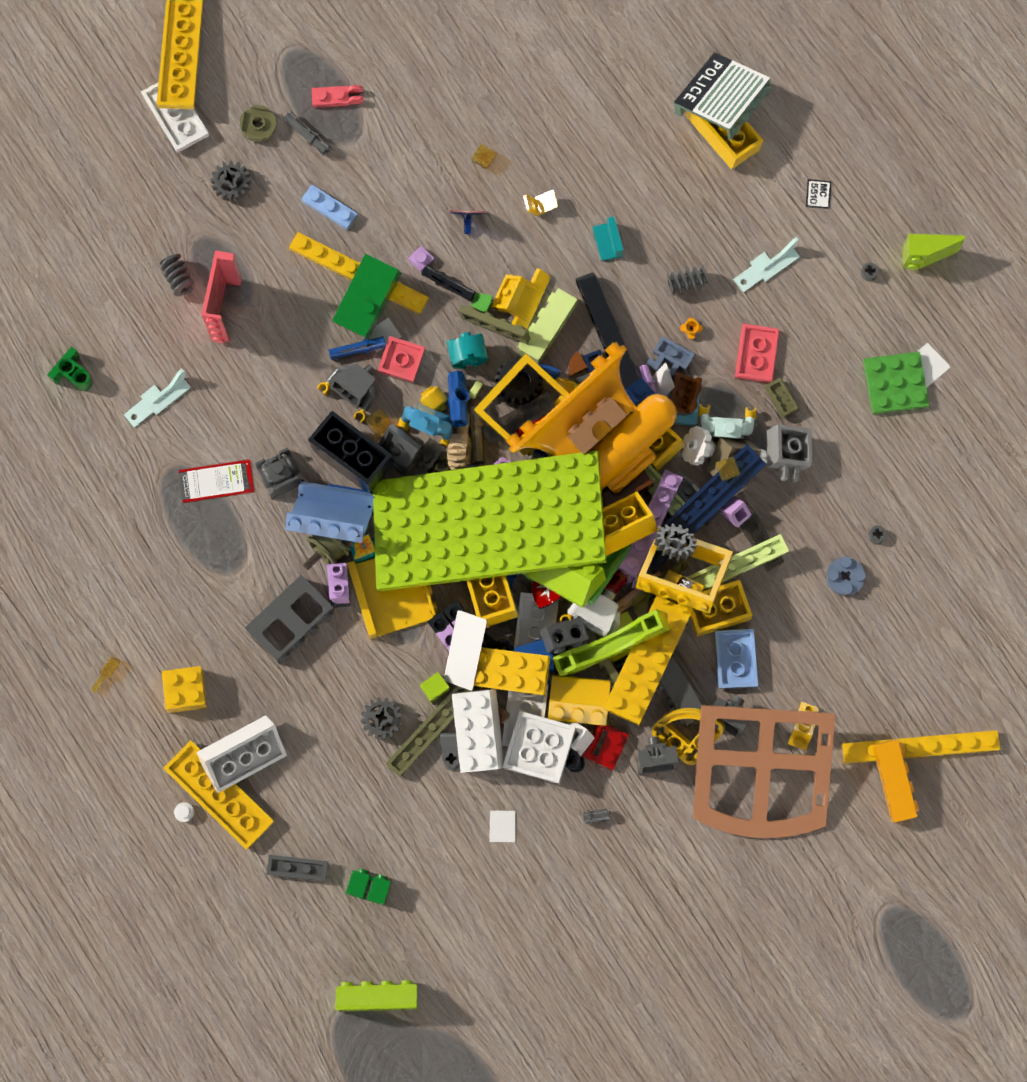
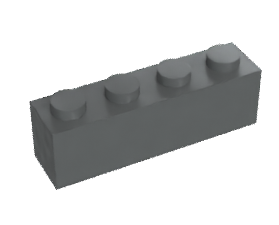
(678, 691)

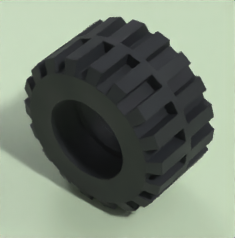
(524, 396)

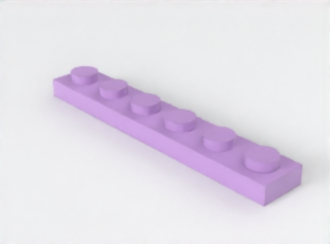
(659, 507)

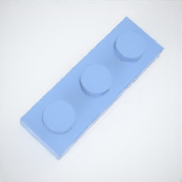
(329, 207)

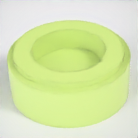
(475, 389)

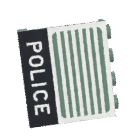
(724, 93)

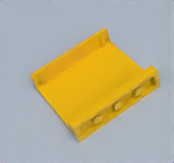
(389, 609)

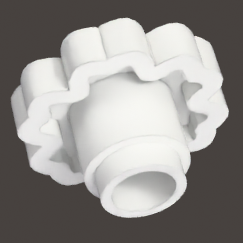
(697, 445)

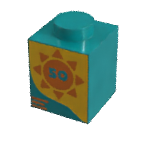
(363, 550)

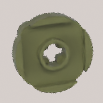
(261, 133)

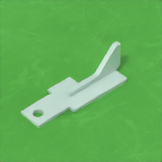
(766, 268)
(156, 401)

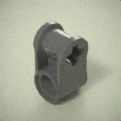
(449, 749)

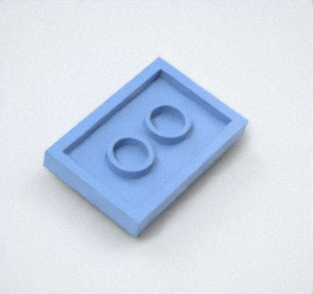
(736, 659)

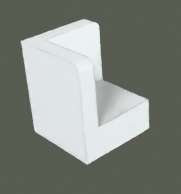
(581, 739)

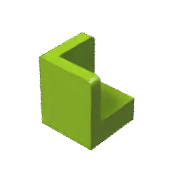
(434, 687)

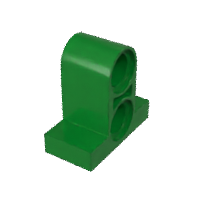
(74, 374)

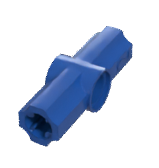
(457, 399)

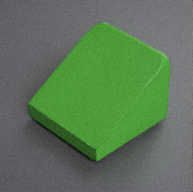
(482, 302)

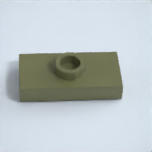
(781, 398)

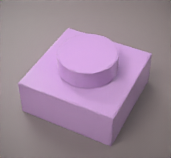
(420, 259)

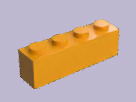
(895, 781)

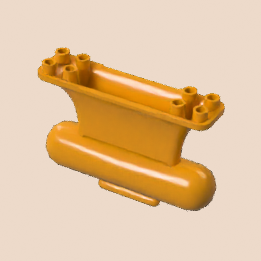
(621, 449)

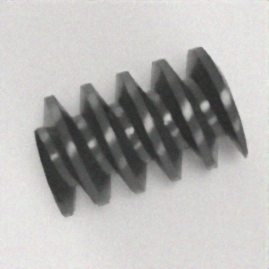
(176, 275)
(682, 280)

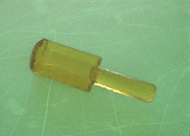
(106, 672)

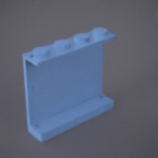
(331, 512)

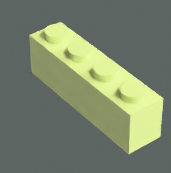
(548, 325)

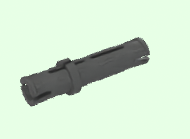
(312, 138)

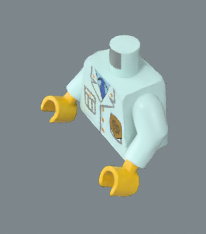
(727, 426)

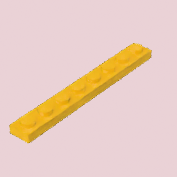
(347, 268)
(927, 746)

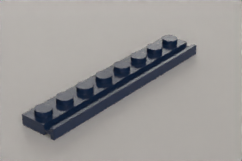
(713, 497)

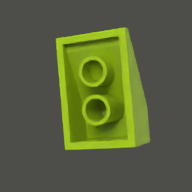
(927, 249)

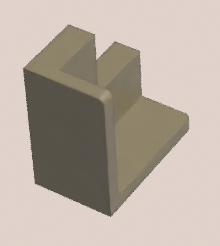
(727, 448)

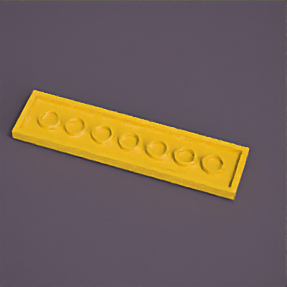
(180, 54)
(649, 660)

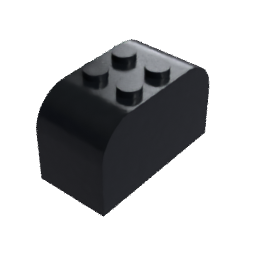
(350, 452)

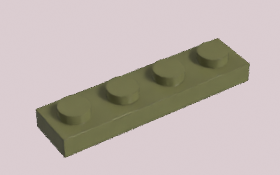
(499, 326)

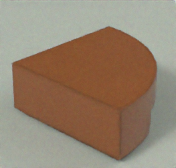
(576, 364)

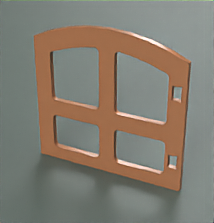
(764, 761)

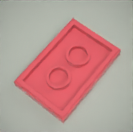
(757, 353)

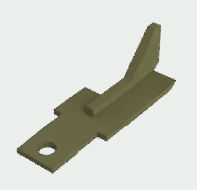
(642, 599)

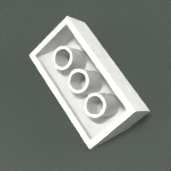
(242, 753)

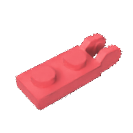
(336, 96)

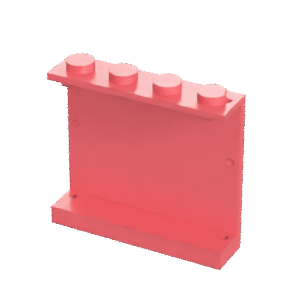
(223, 272)

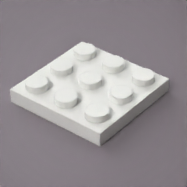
(539, 747)

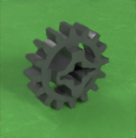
(222, 184)
(675, 542)
(390, 720)

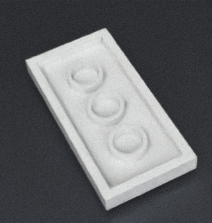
(180, 125)

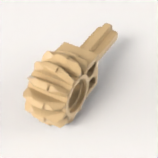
(460, 448)

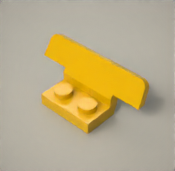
(521, 296)

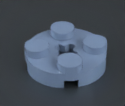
(849, 566)

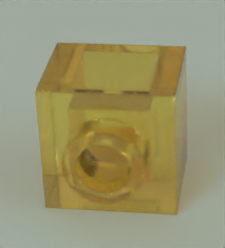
(378, 428)

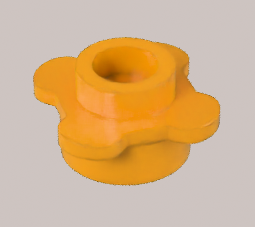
(691, 322)

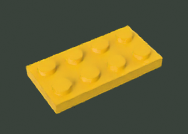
(512, 671)

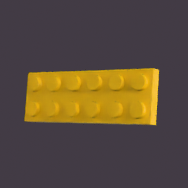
(230, 807)

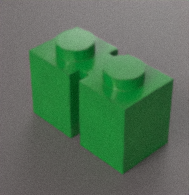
(378, 890)

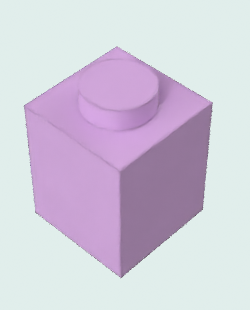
(735, 511)

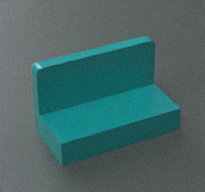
(608, 240)

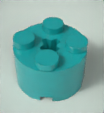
(467, 350)

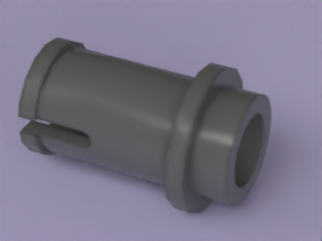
(595, 816)

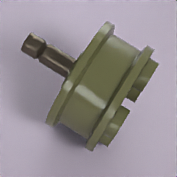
(327, 549)

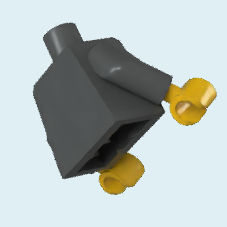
(354, 385)

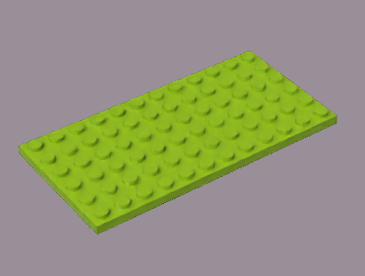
(489, 521)

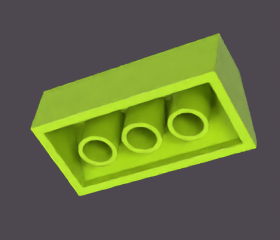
(572, 583)
(376, 997)

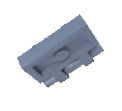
(672, 353)

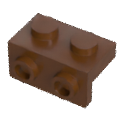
(685, 393)

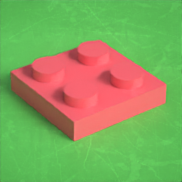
(401, 359)

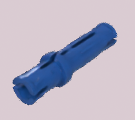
(379, 343)

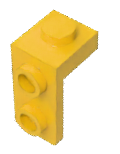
(802, 733)

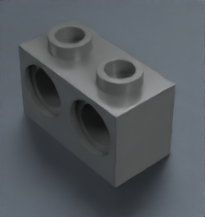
(563, 633)

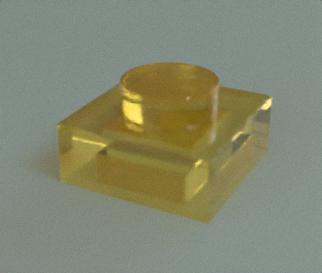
(484, 156)
(727, 468)

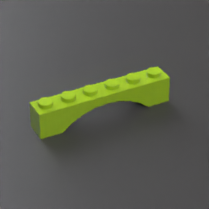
(631, 635)

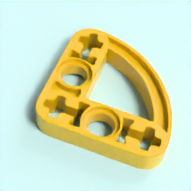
(686, 745)

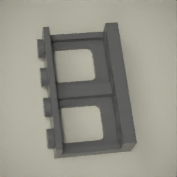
(281, 610)

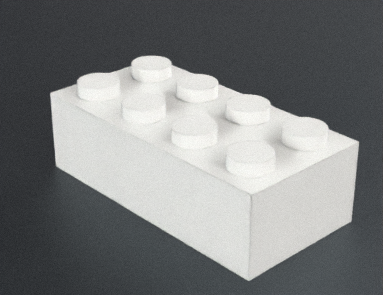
(478, 730)

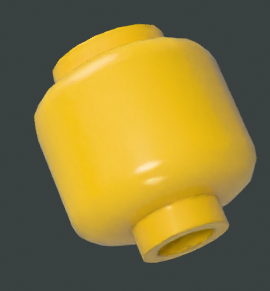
(434, 398)

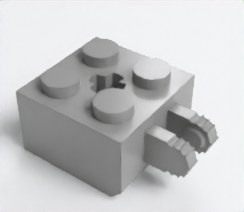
(789, 450)

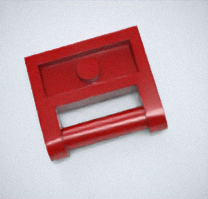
(611, 747)

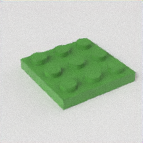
(896, 382)

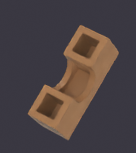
(582, 436)

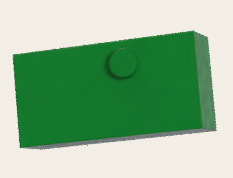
(366, 296)

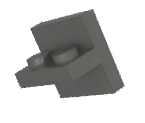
(401, 446)

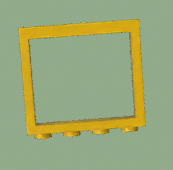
(502, 384)
(685, 596)

